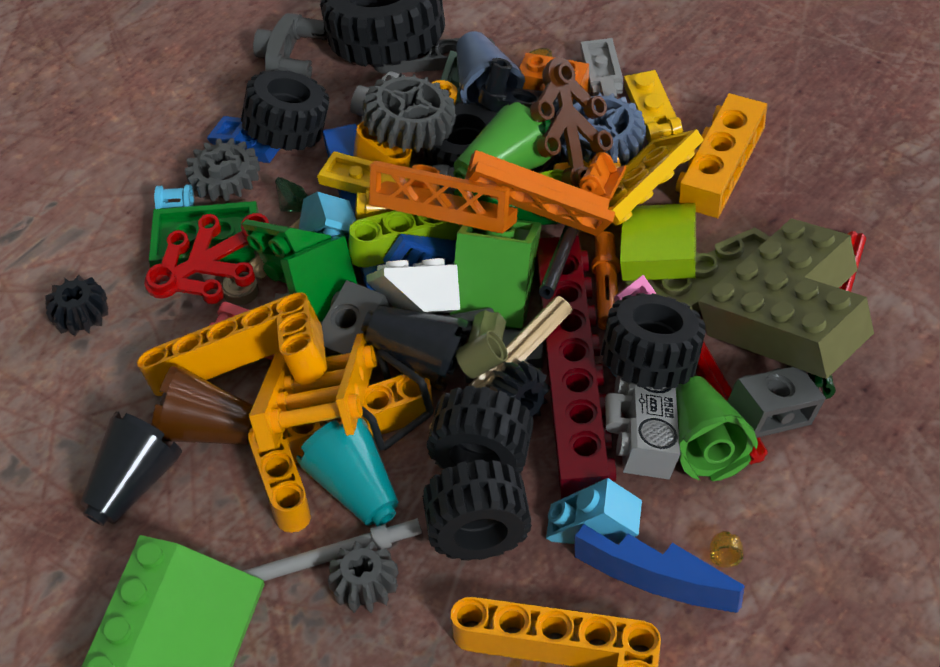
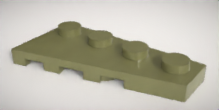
(710, 268)

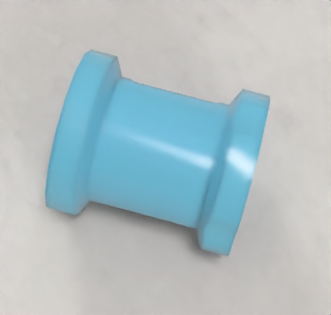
(162, 196)

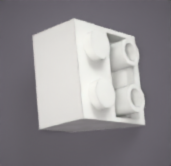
(421, 288)

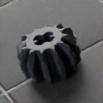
(76, 305)
(522, 382)

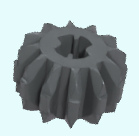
(363, 576)

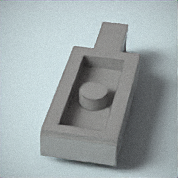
(604, 67)

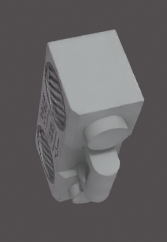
(648, 432)

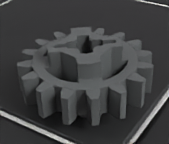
(222, 169)

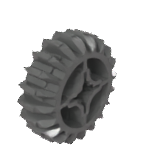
(408, 112)

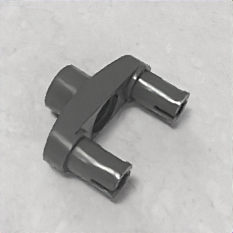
(278, 43)

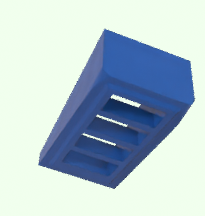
(422, 249)

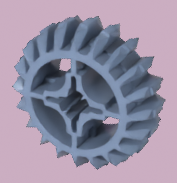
(622, 122)

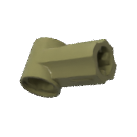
(485, 345)

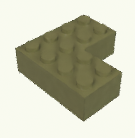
(790, 301)

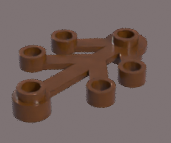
(561, 83)

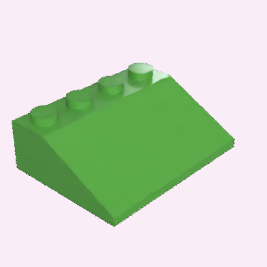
(175, 610)

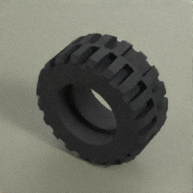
(382, 29)

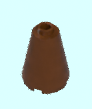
(200, 411)

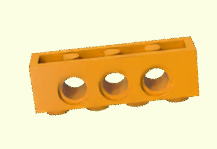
(722, 154)

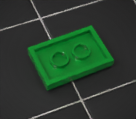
(186, 220)

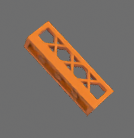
(543, 194)
(440, 205)

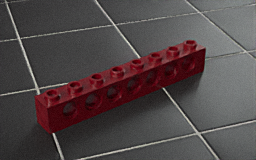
(576, 377)

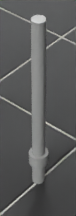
(380, 535)

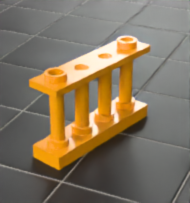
(335, 395)

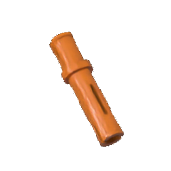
(605, 268)

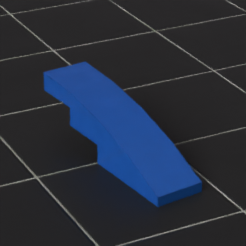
(669, 575)

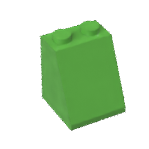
(497, 270)

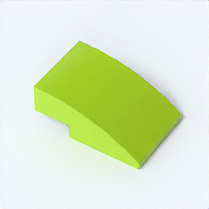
(659, 242)

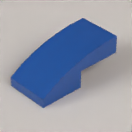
(232, 127)

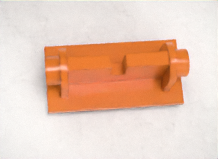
(602, 176)

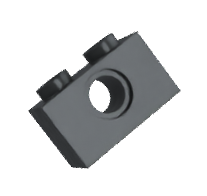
(346, 307)
(777, 400)

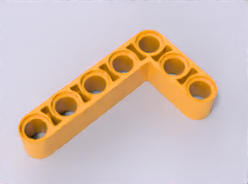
(279, 326)
(391, 402)
(540, 621)

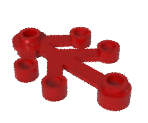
(200, 261)

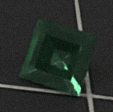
(290, 195)

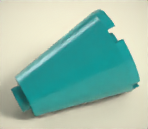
(351, 471)

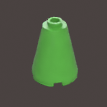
(508, 136)
(711, 432)

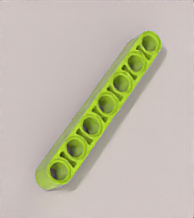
(375, 235)

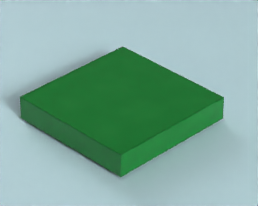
(319, 272)

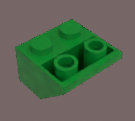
(277, 242)

